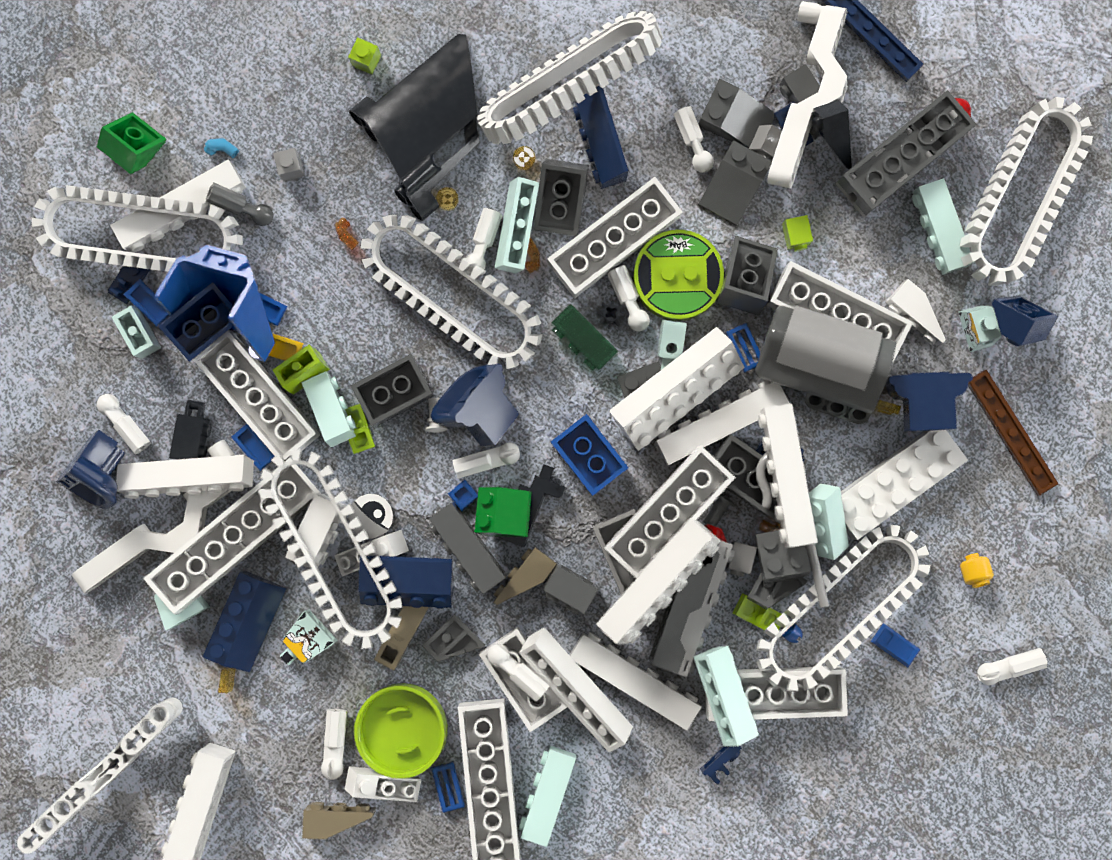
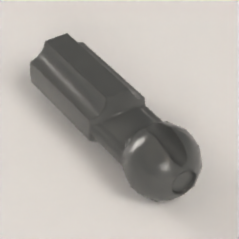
(237, 203)

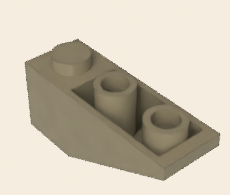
(530, 574)
(395, 647)
(327, 821)

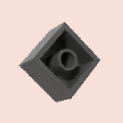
(778, 561)

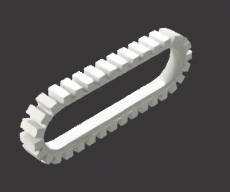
(574, 90)

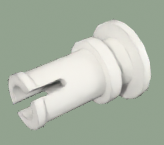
(434, 428)

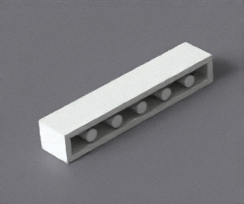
(147, 226)
(720, 423)
(185, 476)
(788, 476)
(635, 681)
(576, 690)

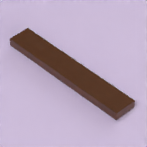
(1012, 433)

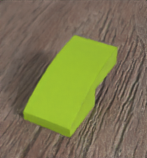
(364, 437)
(755, 614)

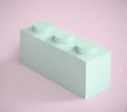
(329, 409)
(828, 521)

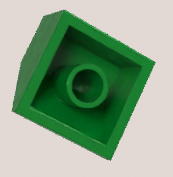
(130, 142)
(502, 512)

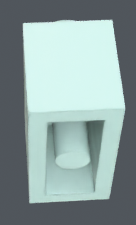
(136, 332)

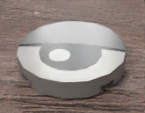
(374, 514)

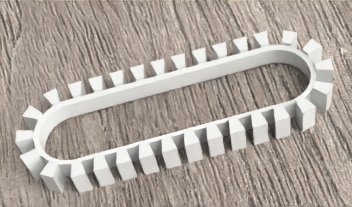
(129, 201)
(1052, 201)
(443, 246)
(307, 573)
(861, 632)

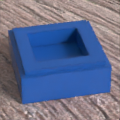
(463, 495)

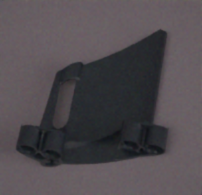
(421, 118)

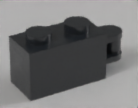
(190, 433)

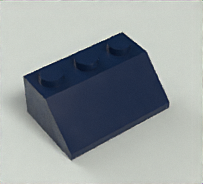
(1022, 320)
(199, 322)

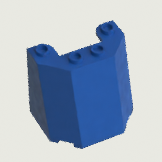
(237, 283)

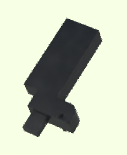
(540, 486)

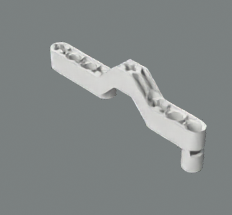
(828, 29)
(142, 539)
(97, 779)

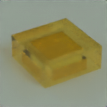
(887, 408)
(226, 680)

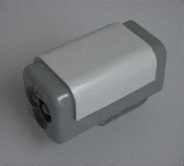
(828, 359)

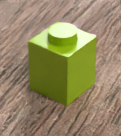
(364, 55)
(797, 233)

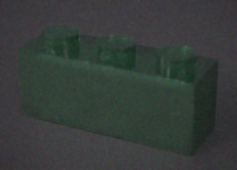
(583, 338)

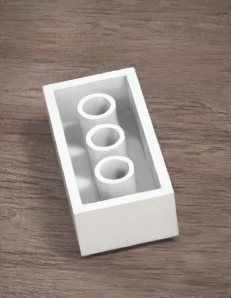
(531, 712)

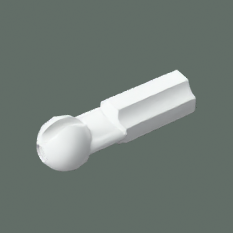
(692, 136)
(484, 236)
(627, 295)
(123, 424)
(486, 460)
(1012, 667)
(520, 674)
(334, 743)

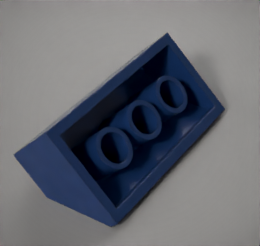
(602, 140)
(417, 581)
(244, 622)

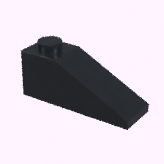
(833, 126)

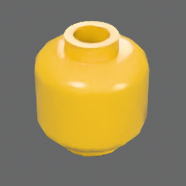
(976, 570)

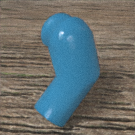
(220, 144)

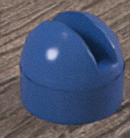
(793, 633)

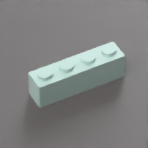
(941, 224)
(516, 225)
(726, 696)
(548, 795)

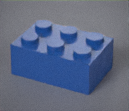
(589, 455)

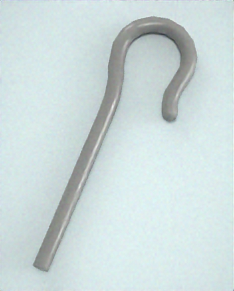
(811, 549)

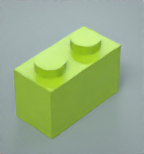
(299, 368)

